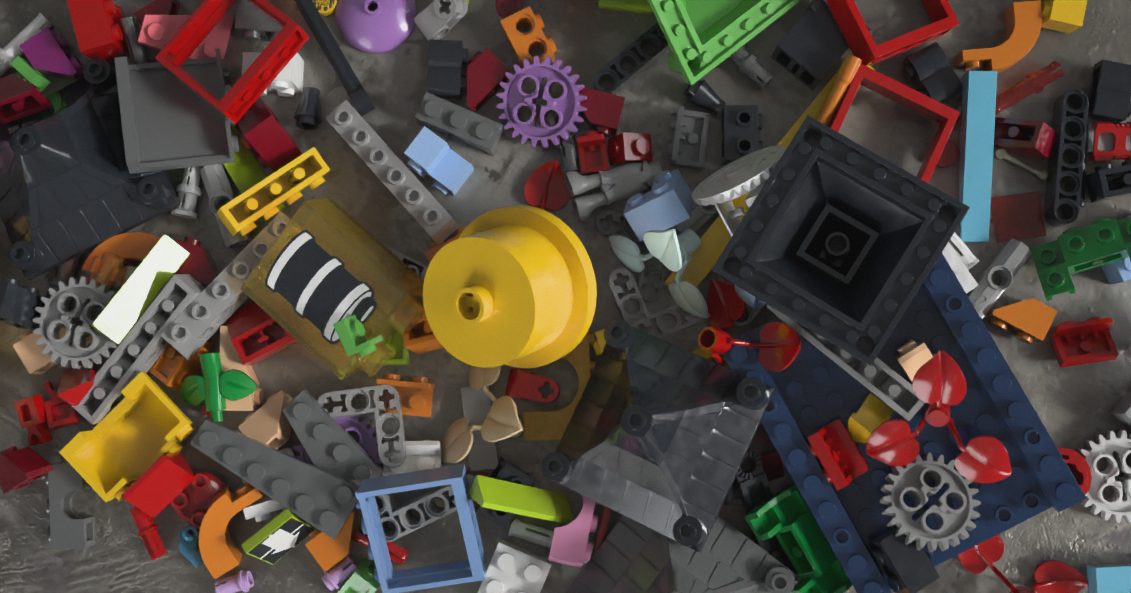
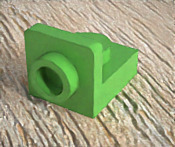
(29, 74)
(353, 338)
(362, 579)

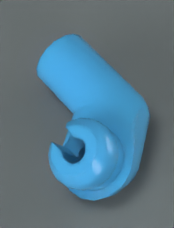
(188, 545)

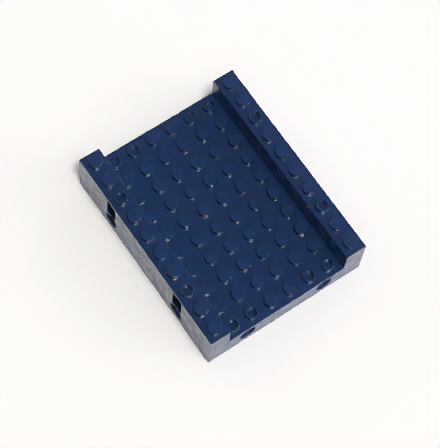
(820, 391)

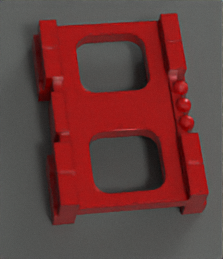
(1119, 149)

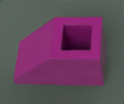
(51, 57)

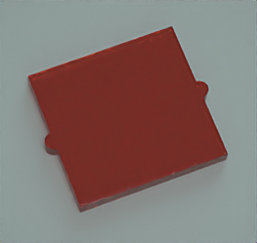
(1017, 216)

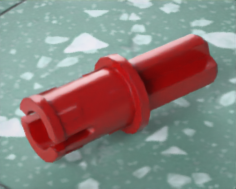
(148, 533)
(397, 554)

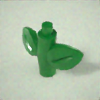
(216, 386)

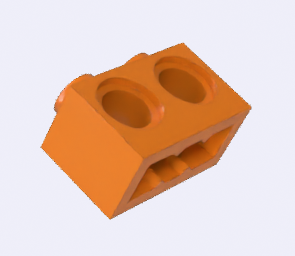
(523, 42)

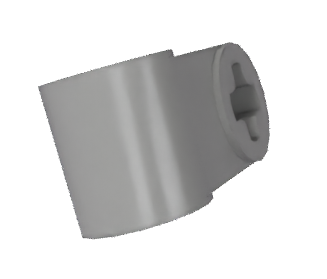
(438, 19)

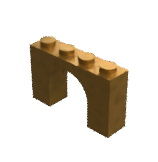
(553, 424)

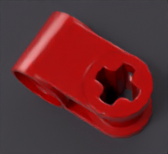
(527, 386)

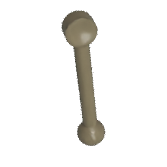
(1002, 154)

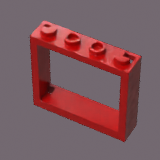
(862, 43)
(260, 72)
(909, 98)

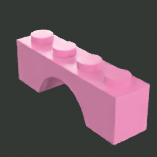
(571, 541)

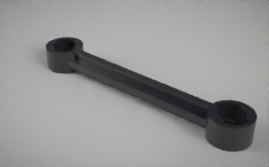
(335, 56)

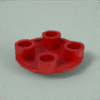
(196, 497)

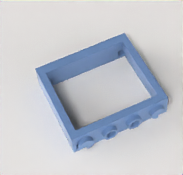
(427, 576)

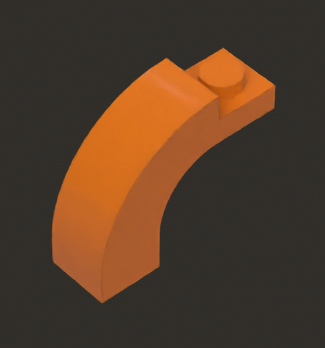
(1022, 30)
(129, 246)
(215, 542)

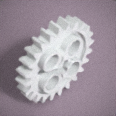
(1100, 480)

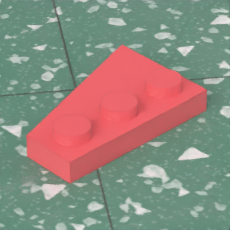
(159, 29)

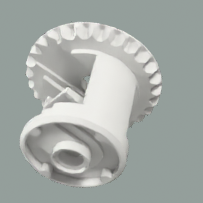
(735, 180)

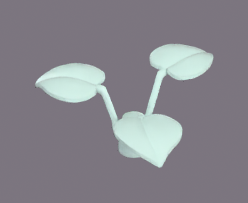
(670, 251)

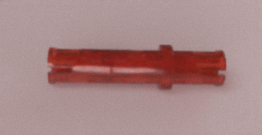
(1032, 84)

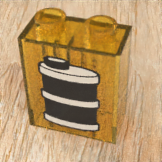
(334, 269)

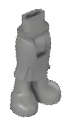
(613, 186)

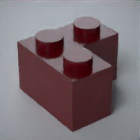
(265, 133)

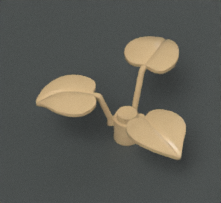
(499, 425)

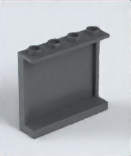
(168, 121)

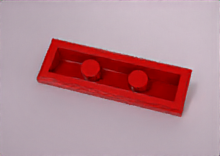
(76, 384)

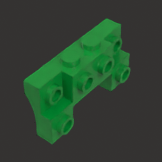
(1079, 251)
(802, 540)

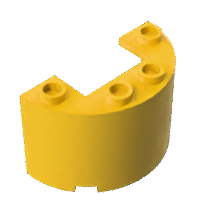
(128, 439)

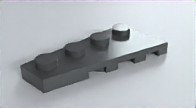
(328, 442)

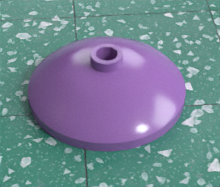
(379, 29)

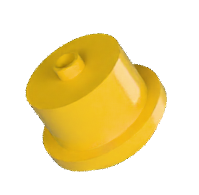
(511, 290)

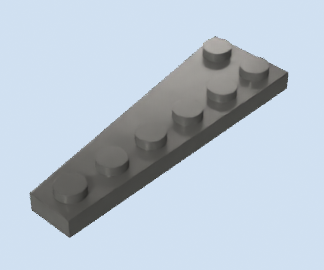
(299, 486)

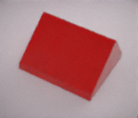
(160, 484)

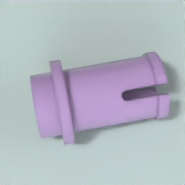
(338, 574)
(240, 582)

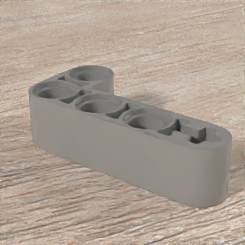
(424, 504)

